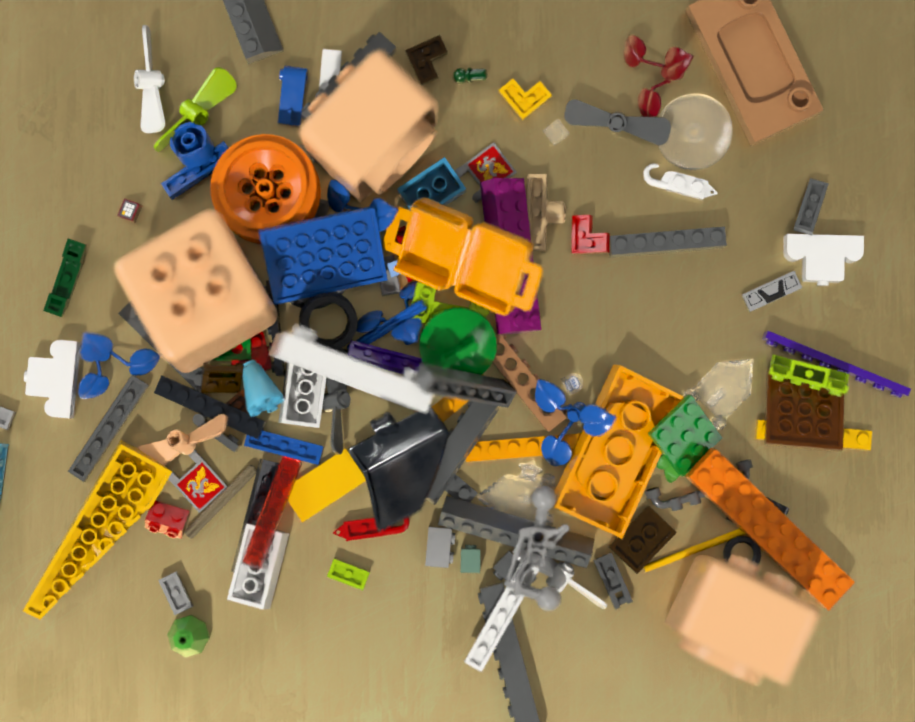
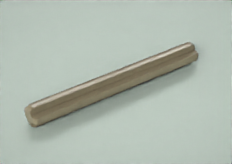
(221, 501)

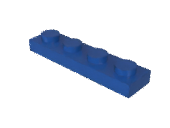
(189, 177)
(286, 447)

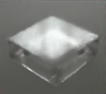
(556, 132)

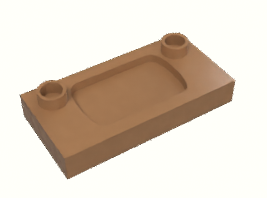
(755, 65)

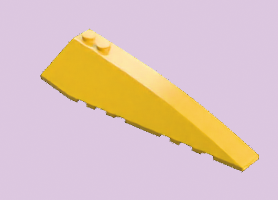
(113, 505)

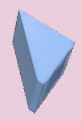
(391, 268)

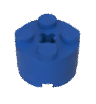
(192, 145)

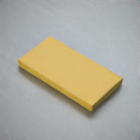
(325, 485)

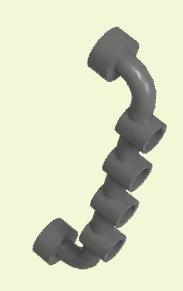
(693, 497)

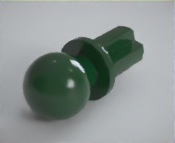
(461, 75)

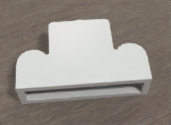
(823, 255)
(55, 378)

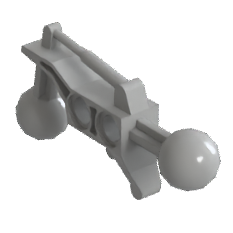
(548, 597)

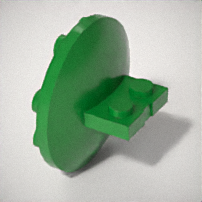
(458, 341)

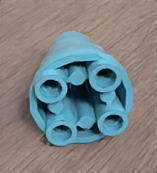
(259, 390)

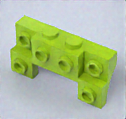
(427, 294)
(808, 373)

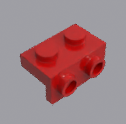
(166, 519)

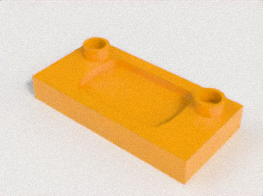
(613, 469)

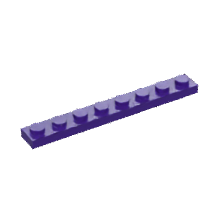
(826, 361)

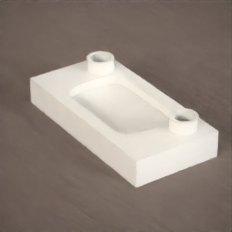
(302, 352)

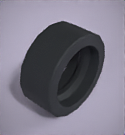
(742, 539)

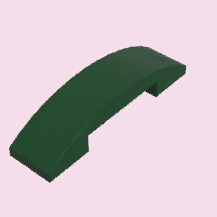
(67, 278)

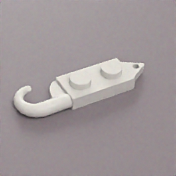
(680, 183)

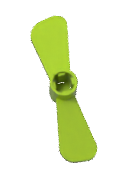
(214, 90)

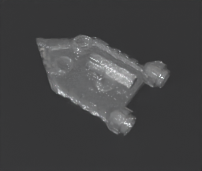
(724, 389)
(514, 495)

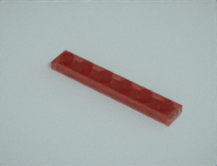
(271, 512)

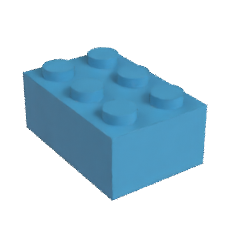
(435, 183)

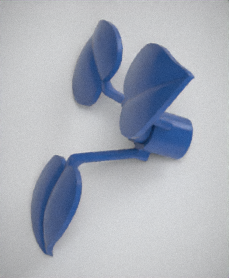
(339, 197)
(406, 331)
(97, 349)
(595, 421)

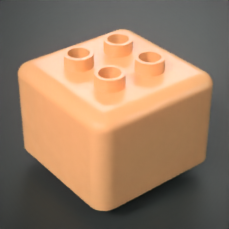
(370, 126)
(196, 291)
(741, 620)

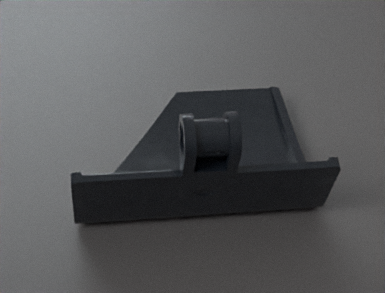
(401, 463)

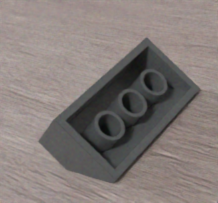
(253, 28)

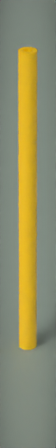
(693, 550)

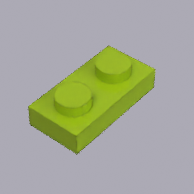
(348, 574)

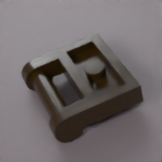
(221, 378)

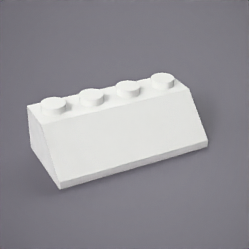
(303, 397)
(255, 585)

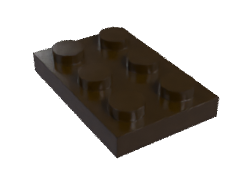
(643, 539)

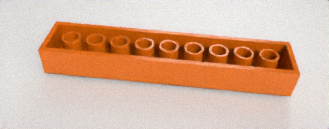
(769, 529)

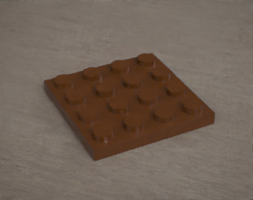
(803, 416)

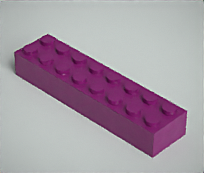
(506, 208)

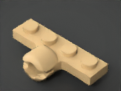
(541, 210)

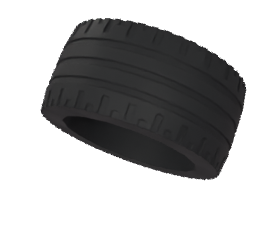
(336, 298)

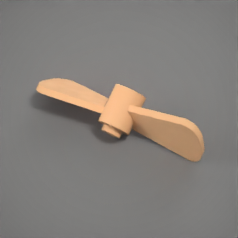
(179, 442)

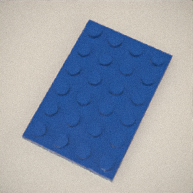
(323, 255)

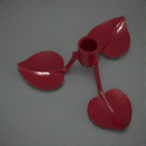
(676, 64)

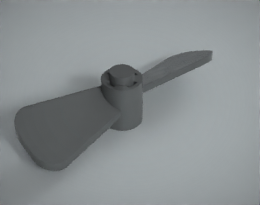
(648, 128)
(334, 401)

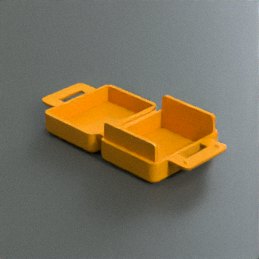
(480, 262)

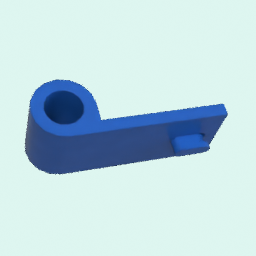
(292, 94)

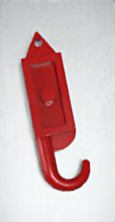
(367, 529)

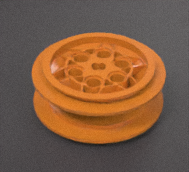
(238, 170)

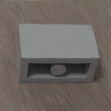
(438, 547)

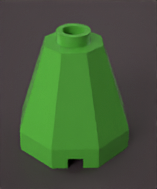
(195, 633)

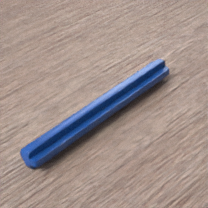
(390, 324)

